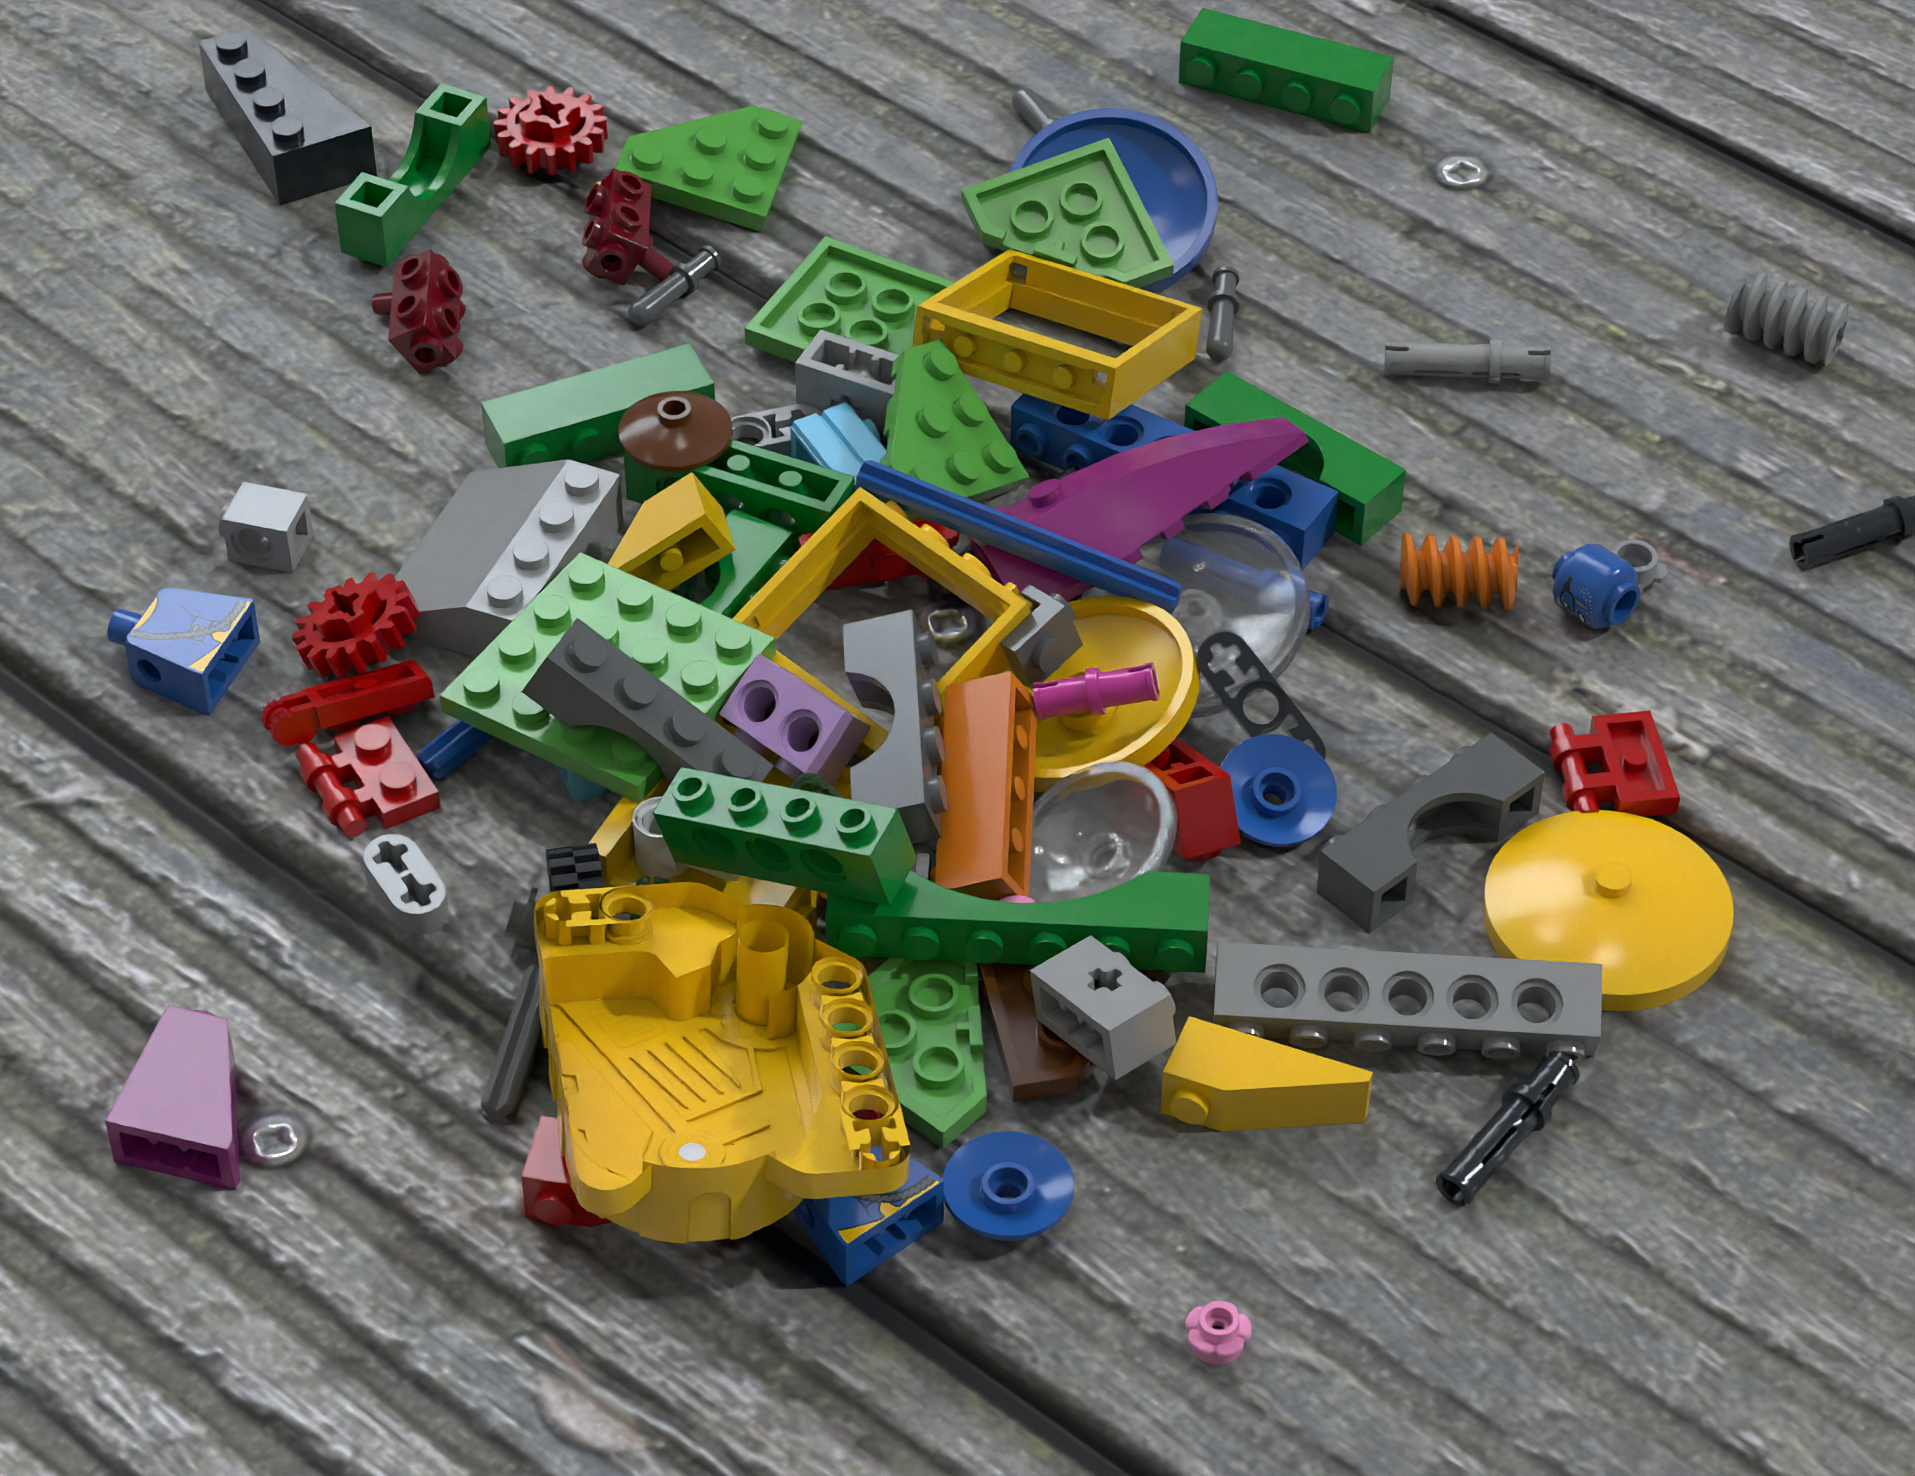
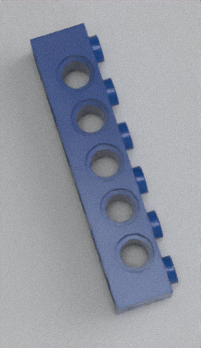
(1278, 499)

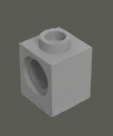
(266, 527)

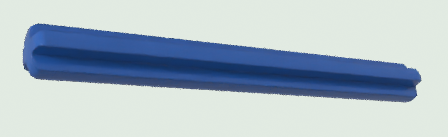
(1018, 536)

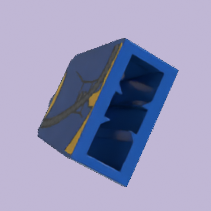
(188, 644)
(869, 1229)

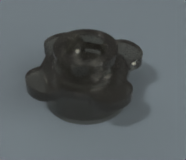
(521, 925)

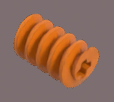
(1458, 571)

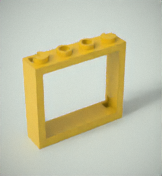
(1157, 327)
(838, 544)

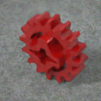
(551, 130)
(355, 625)

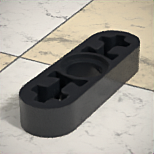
(1243, 662)

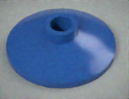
(1293, 774)
(1012, 1167)

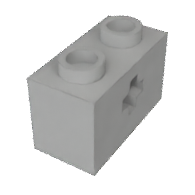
(846, 371)
(1103, 1007)

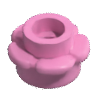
(1216, 1345)

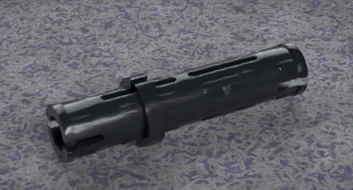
(1889, 521)
(1523, 1110)

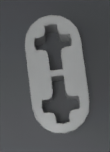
(394, 888)

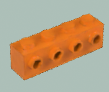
(989, 788)

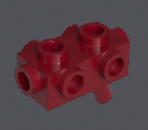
(619, 230)
(424, 311)

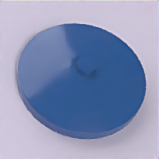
(1163, 167)

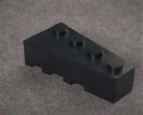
(284, 119)

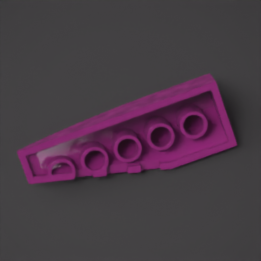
(1139, 495)

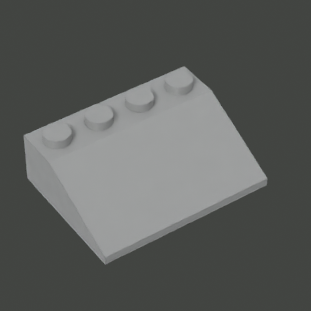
(504, 544)

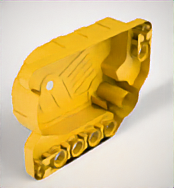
(665, 1064)

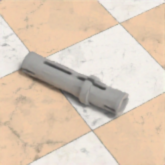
(1466, 360)

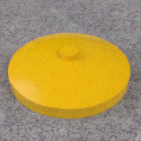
(1114, 637)
(1612, 896)

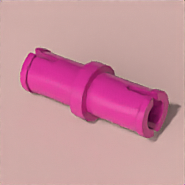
(1096, 691)

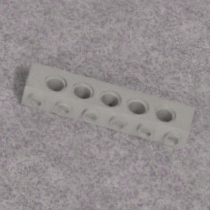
(1565, 989)

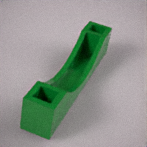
(1150, 920)

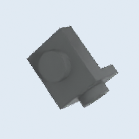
(1042, 639)

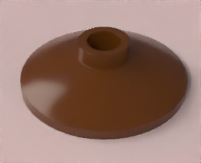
(675, 431)

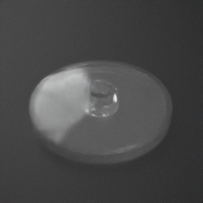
(1233, 581)

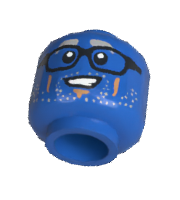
(1595, 586)

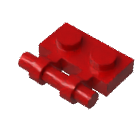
(1631, 760)
(383, 769)

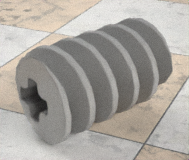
(1786, 320)

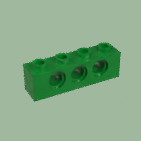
(759, 484)
(785, 835)

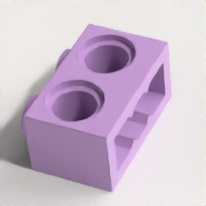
(796, 717)

